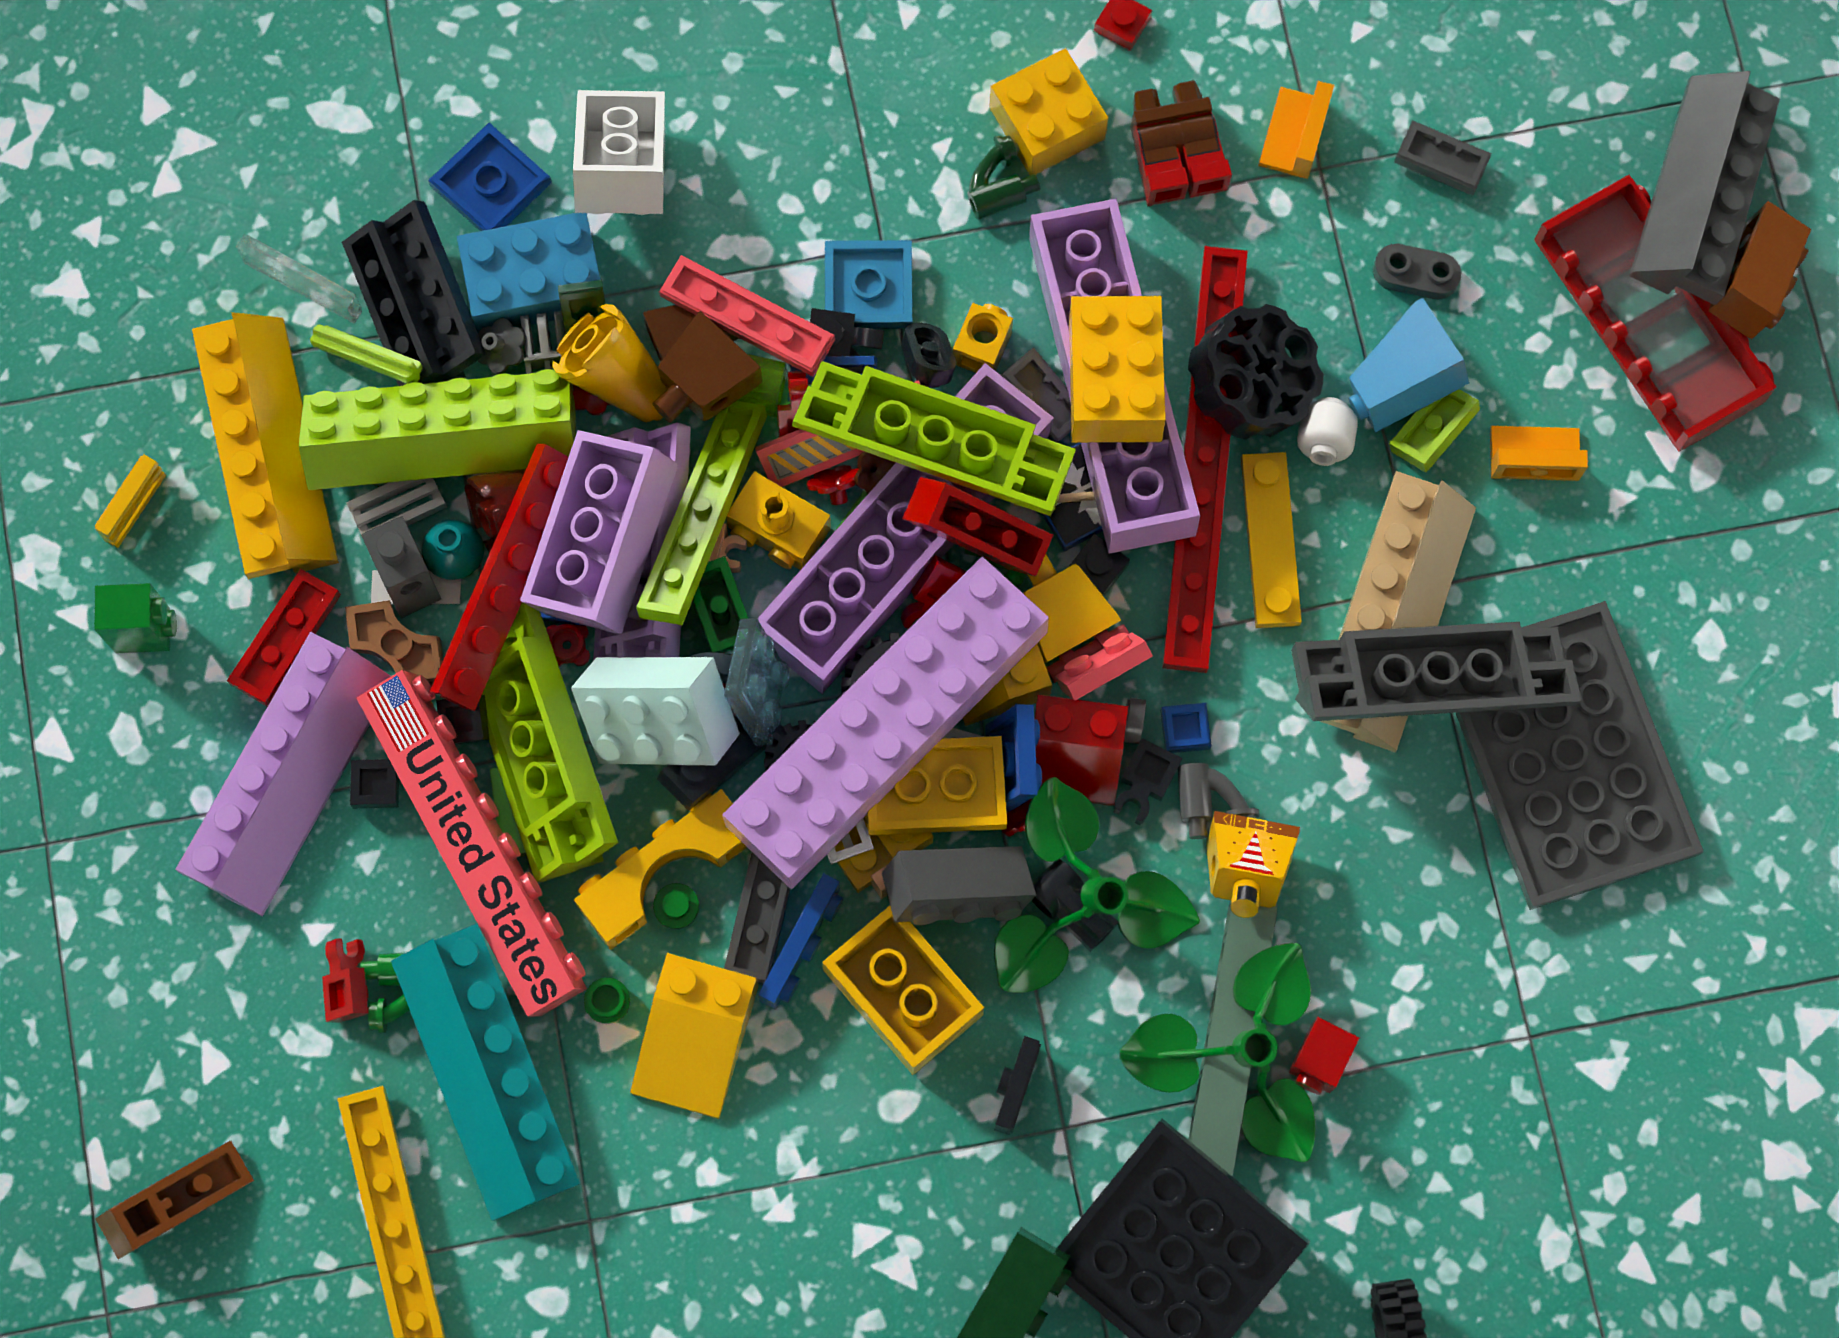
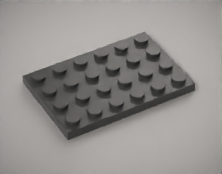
(1584, 784)

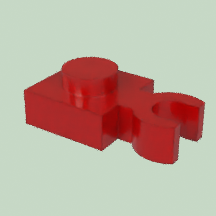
(930, 587)

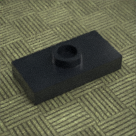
(1015, 1083)

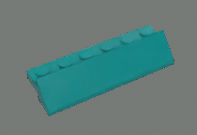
(485, 1072)

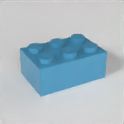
(520, 265)

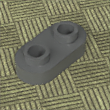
(1417, 274)

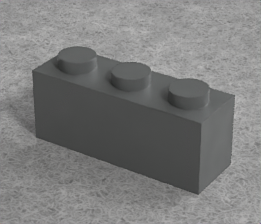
(958, 884)

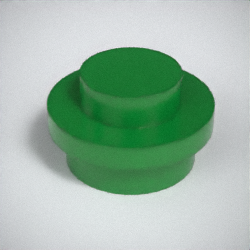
(676, 906)
(607, 1000)

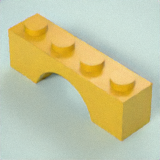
(617, 900)

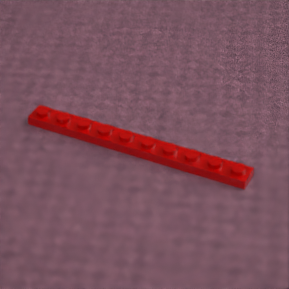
(1207, 461)

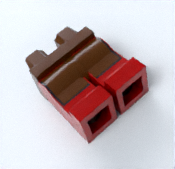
(1178, 145)

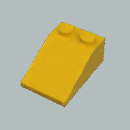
(693, 1035)

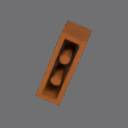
(1763, 271)

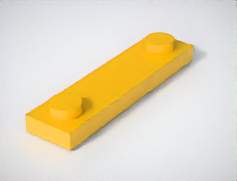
(1271, 540)

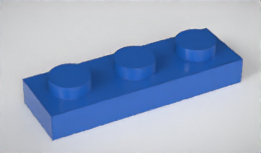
(801, 943)

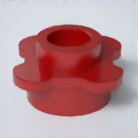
(576, 636)

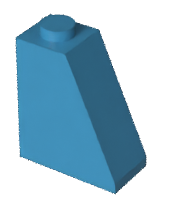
(1407, 370)

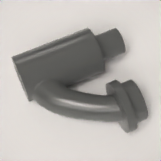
(1195, 789)

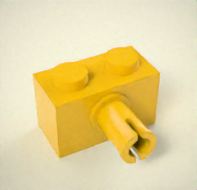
(778, 522)

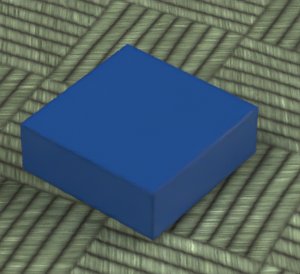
(1186, 728)

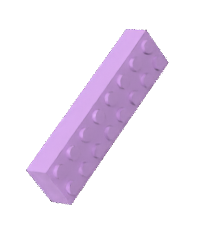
(1137, 486)
(873, 558)
(886, 722)

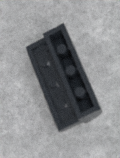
(414, 293)

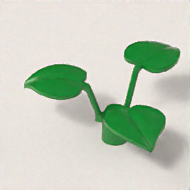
(1147, 903)
(1274, 987)

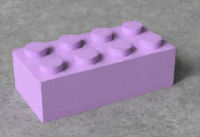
(599, 531)

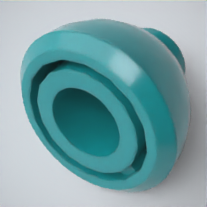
(452, 549)

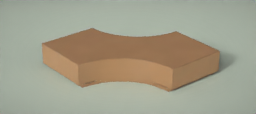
(378, 632)

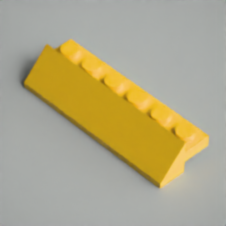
(257, 434)

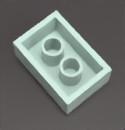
(655, 710)

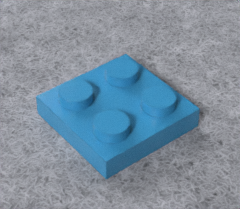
(870, 281)

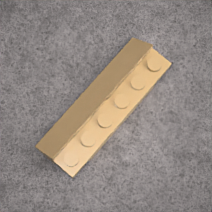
(1406, 575)

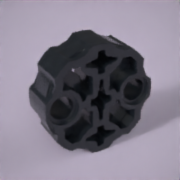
(1255, 371)

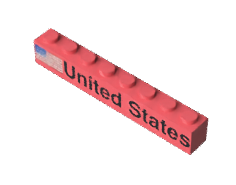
(472, 843)

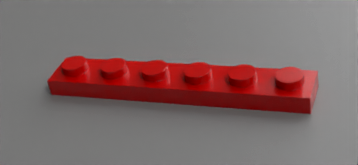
(500, 584)

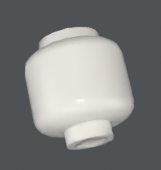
(1328, 431)

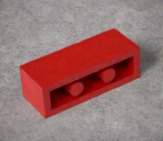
(977, 526)

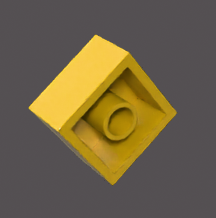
(1048, 112)

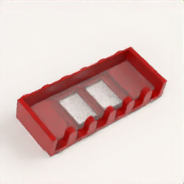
(1671, 348)

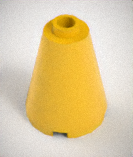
(611, 363)

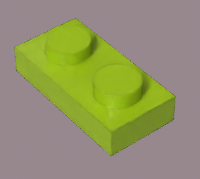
(1434, 429)

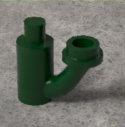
(1002, 194)

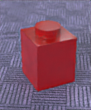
(1323, 1056)

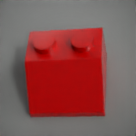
(1081, 745)

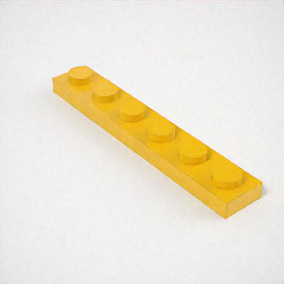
(390, 1215)

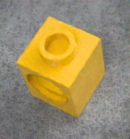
(973, 354)

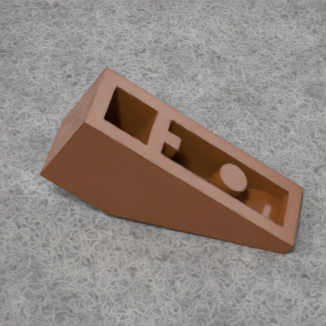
(174, 1199)

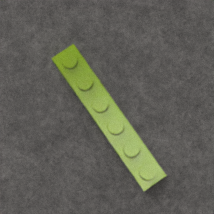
(701, 513)

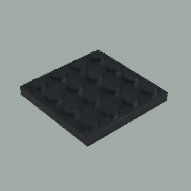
(1177, 1245)

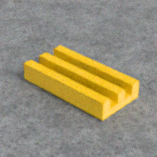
(130, 501)

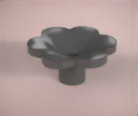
(502, 345)

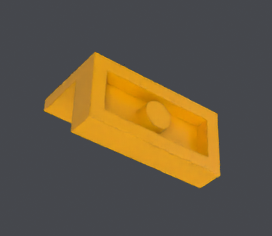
(1296, 130)
(1537, 453)

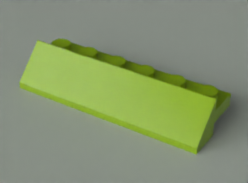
(936, 435)
(544, 755)

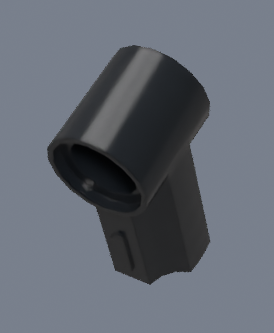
(1060, 895)

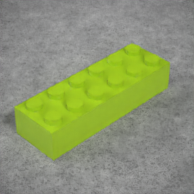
(433, 429)

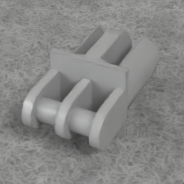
(547, 356)

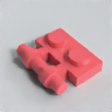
(1098, 661)

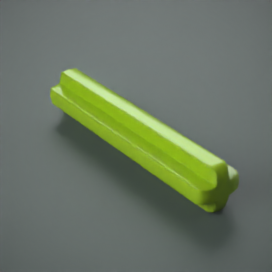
(366, 354)

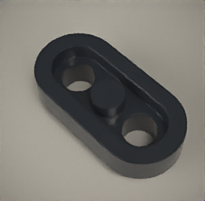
(928, 354)

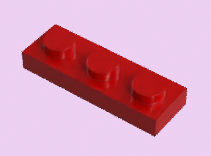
(282, 636)

